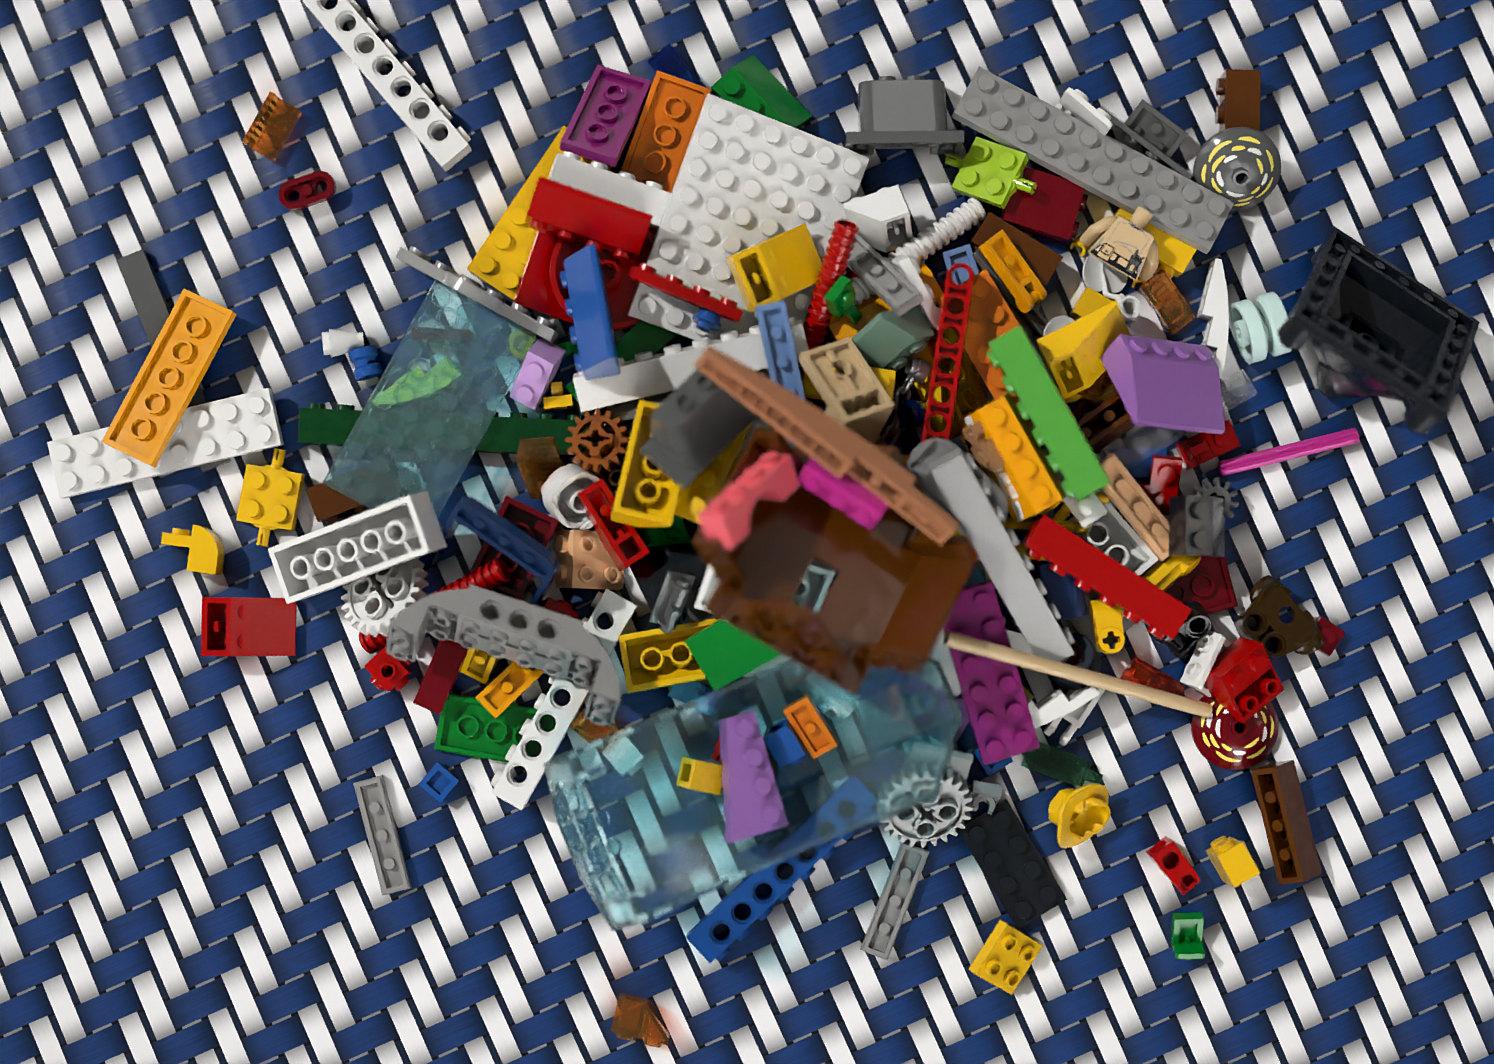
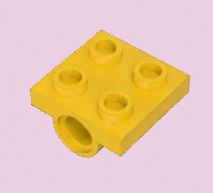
(1005, 957)

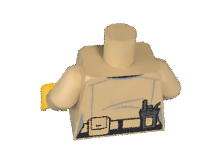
(1123, 244)

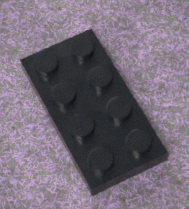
(1012, 864)

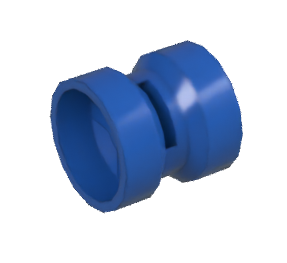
(365, 362)

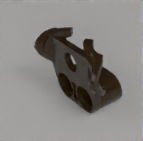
(1266, 600)

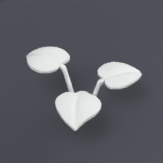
(1109, 280)

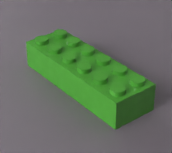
(1048, 413)

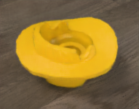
(1079, 813)

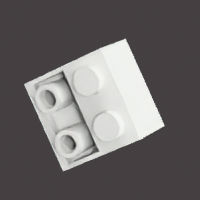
(881, 218)

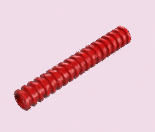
(835, 261)
(485, 577)

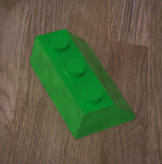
(756, 89)

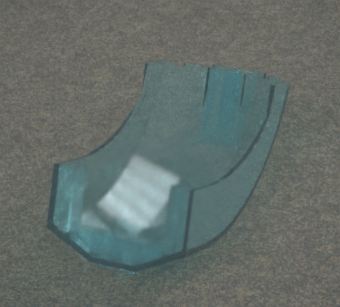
(661, 845)

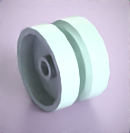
(1257, 327)

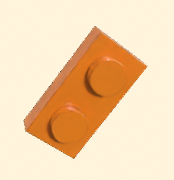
(810, 726)

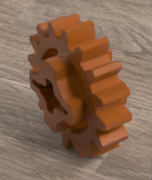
(609, 441)

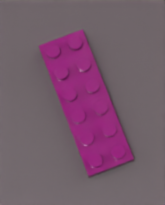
(990, 686)

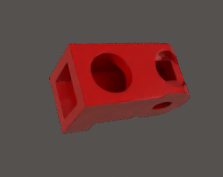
(1173, 865)

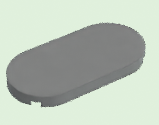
(933, 449)

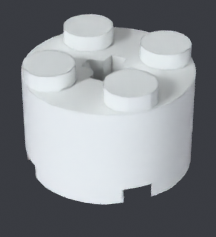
(560, 494)

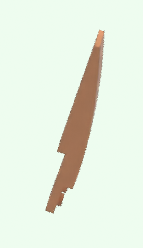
(828, 442)

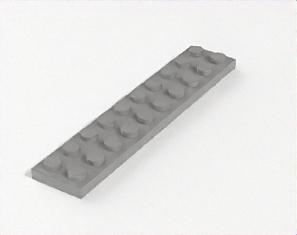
(1092, 159)

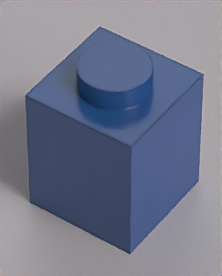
(784, 744)

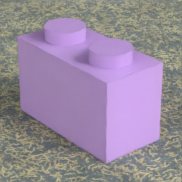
(537, 373)

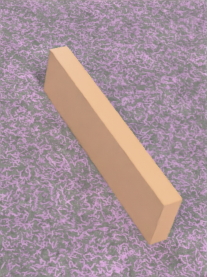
(1136, 506)

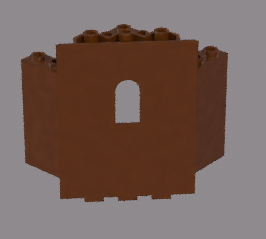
(884, 603)

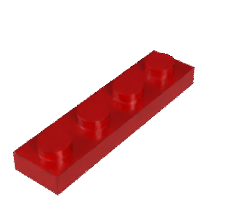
(673, 287)

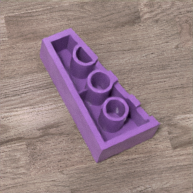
(748, 783)

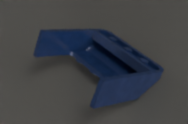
(503, 537)

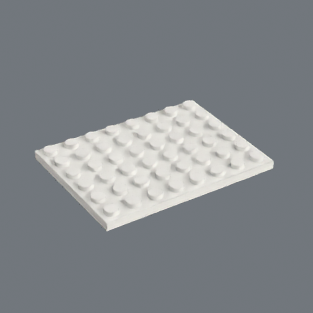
(733, 190)

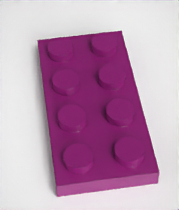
(605, 115)

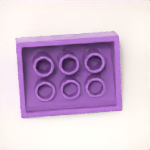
(1166, 383)

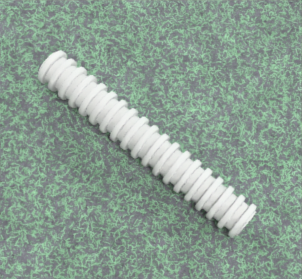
(931, 240)

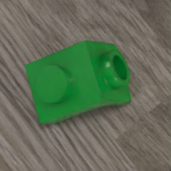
(1187, 935)

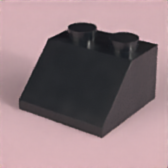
(1196, 526)

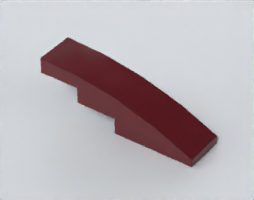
(441, 676)

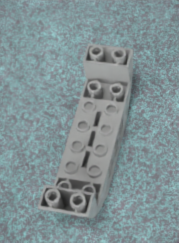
(513, 632)

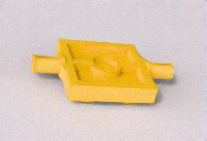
(270, 497)

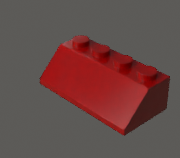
(587, 219)

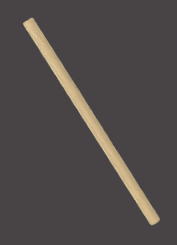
(1076, 674)

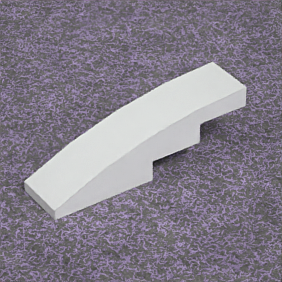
(1216, 311)
(1057, 704)

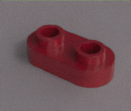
(307, 189)

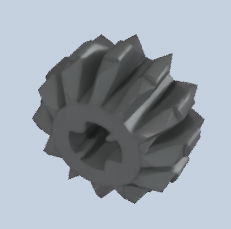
(1216, 490)

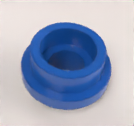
(707, 320)

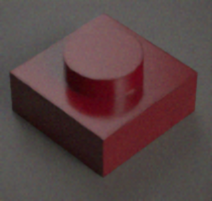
(1331, 635)

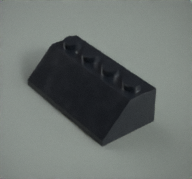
(679, 558)

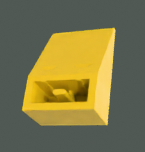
(775, 267)
(1076, 349)

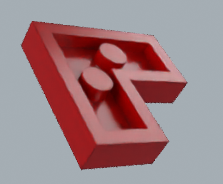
(1162, 481)

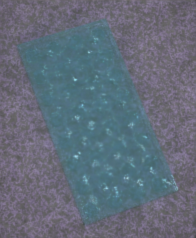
(431, 402)

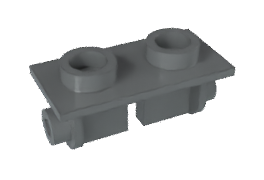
(671, 600)

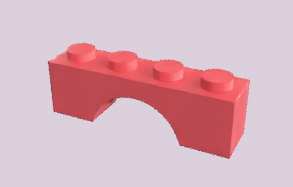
(729, 514)

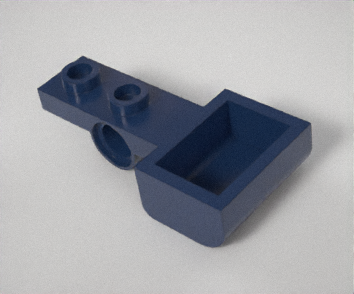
(1061, 591)

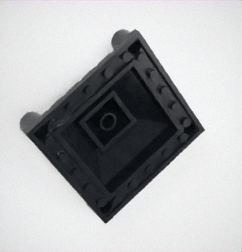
(1379, 332)

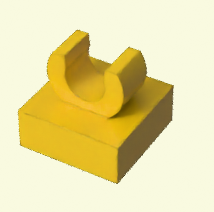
(558, 400)

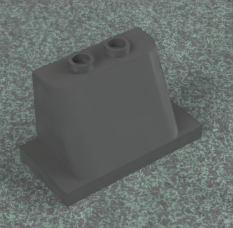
(903, 117)
(694, 428)

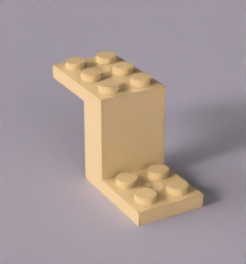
(852, 398)

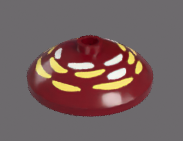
(1232, 750)

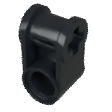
(1190, 631)

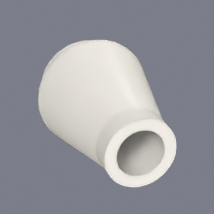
(341, 342)

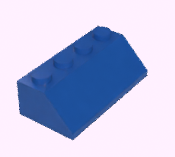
(590, 314)

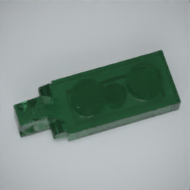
(1060, 765)

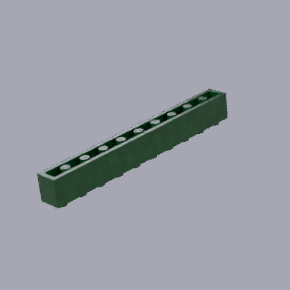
(502, 436)

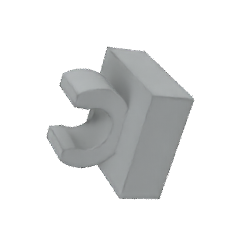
(985, 792)

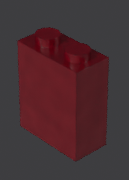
(1049, 210)

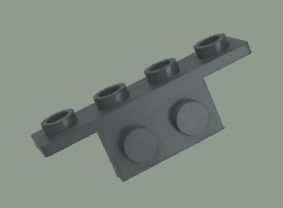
(1154, 132)

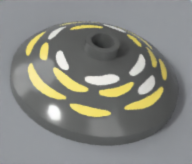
(1237, 152)

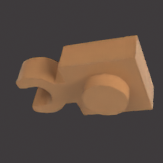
(983, 450)

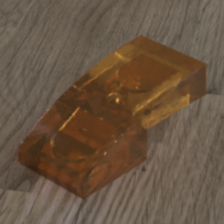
(1167, 302)

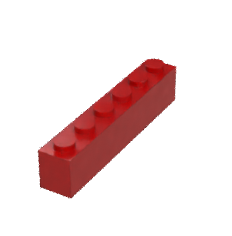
(1105, 576)

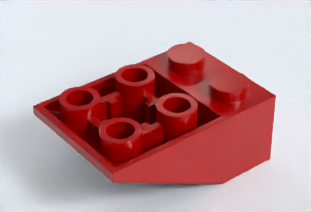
(248, 627)

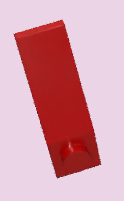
(618, 539)

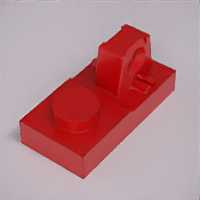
(1206, 446)

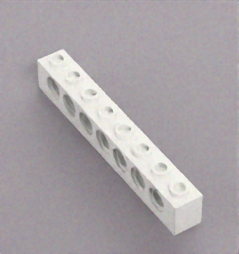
(445, 152)
(520, 792)

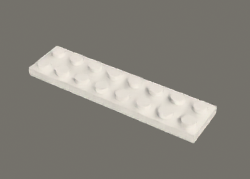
(203, 436)

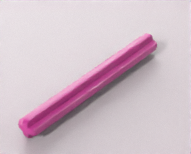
(1288, 451)

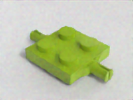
(990, 172)

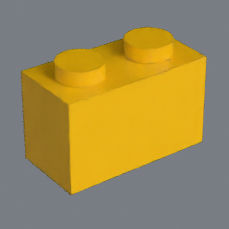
(1232, 860)

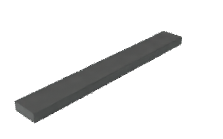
(153, 311)

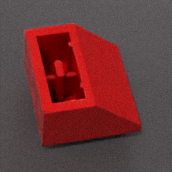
(1243, 679)

